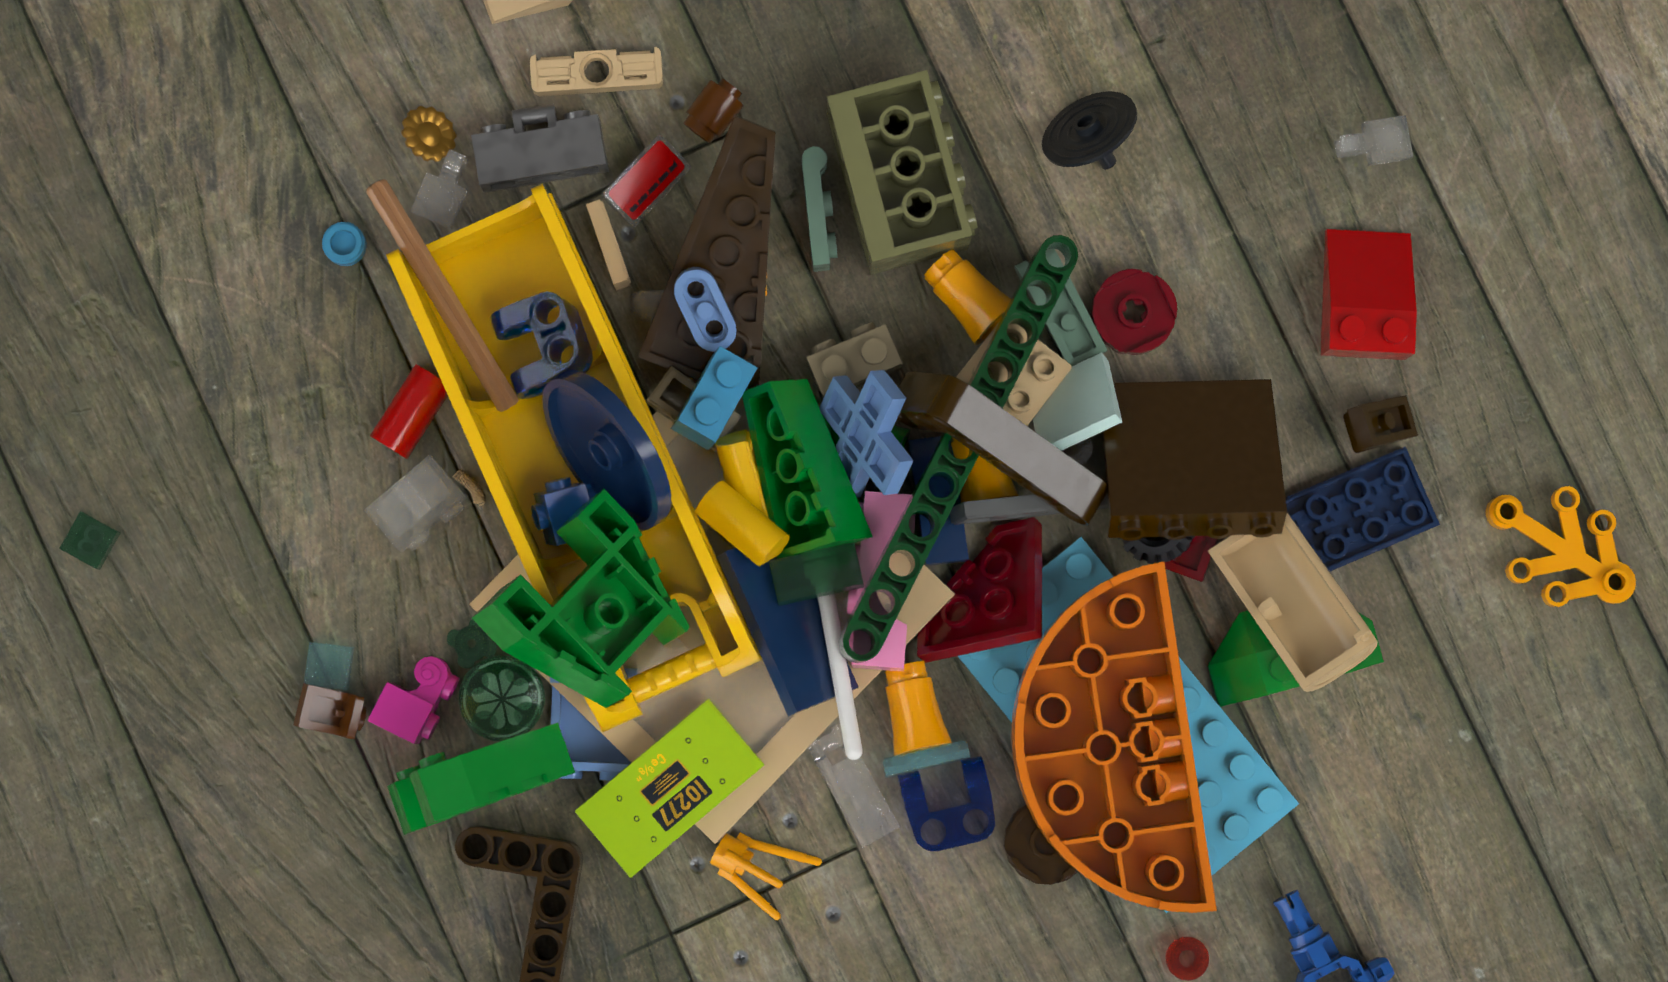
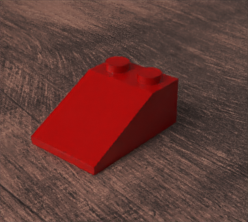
(1368, 295)

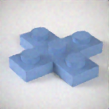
(865, 428)

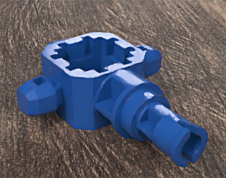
(1316, 951)

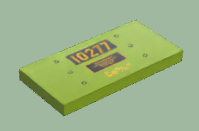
(669, 787)

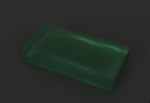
(816, 574)

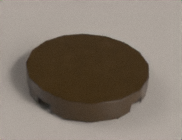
(1032, 853)

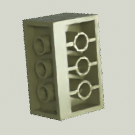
(872, 164)

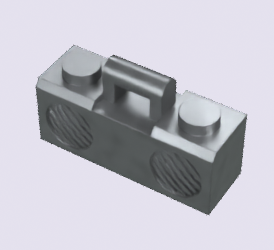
(542, 155)

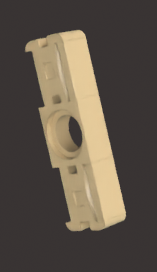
(567, 75)

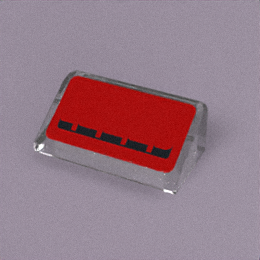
(646, 181)

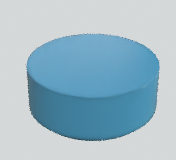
(344, 243)

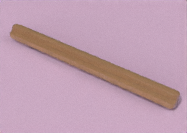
(442, 295)

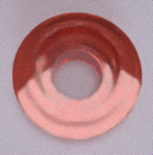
(1200, 962)

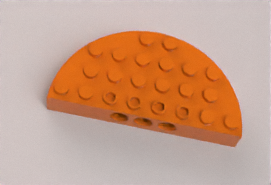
(1111, 747)

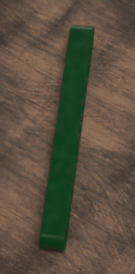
(943, 464)

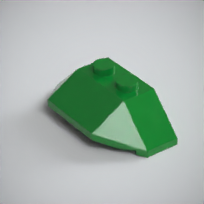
(1250, 666)

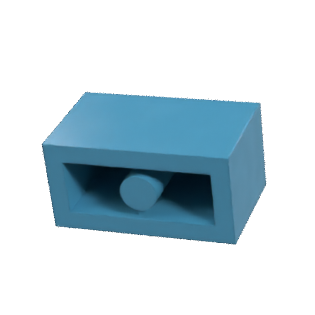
(714, 398)

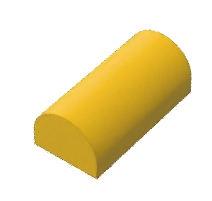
(740, 467)
(741, 523)

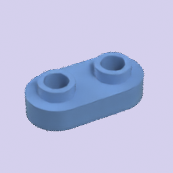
(704, 308)

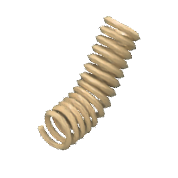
(477, 496)

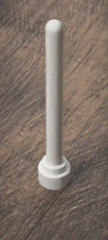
(840, 678)

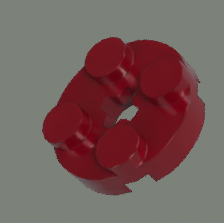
(1141, 289)

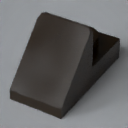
(1379, 423)

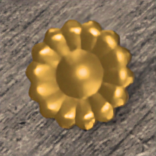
(428, 133)

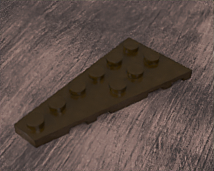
(731, 243)

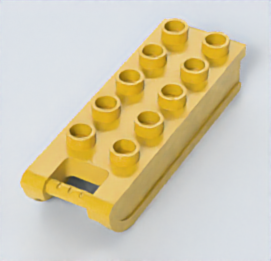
(496, 265)

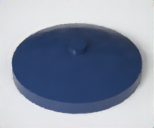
(606, 446)

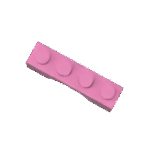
(882, 516)

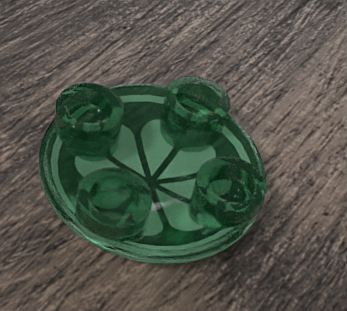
(501, 698)

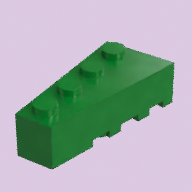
(801, 469)

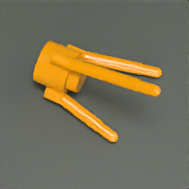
(734, 857)

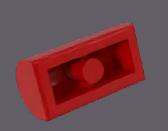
(410, 412)

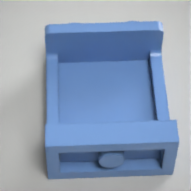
(585, 744)

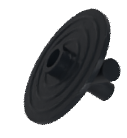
(1090, 130)

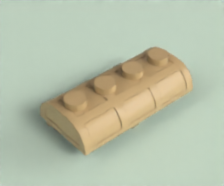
(1296, 604)

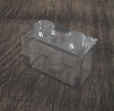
(417, 504)

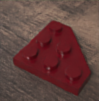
(994, 597)

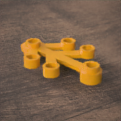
(1568, 551)

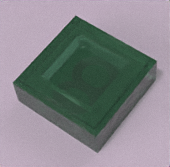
(90, 540)

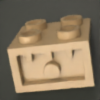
(1036, 381)

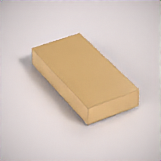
(608, 244)

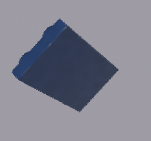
(1363, 510)
(785, 635)

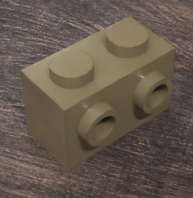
(867, 351)

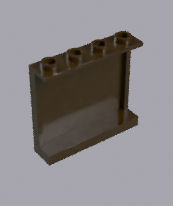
(1194, 460)

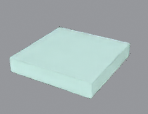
(1080, 405)

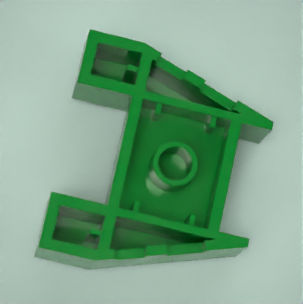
(597, 616)
(478, 778)

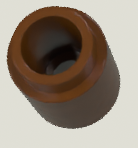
(713, 110)

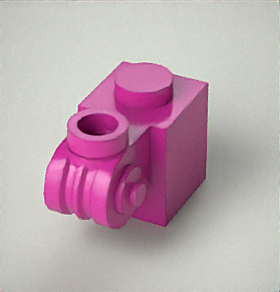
(413, 712)

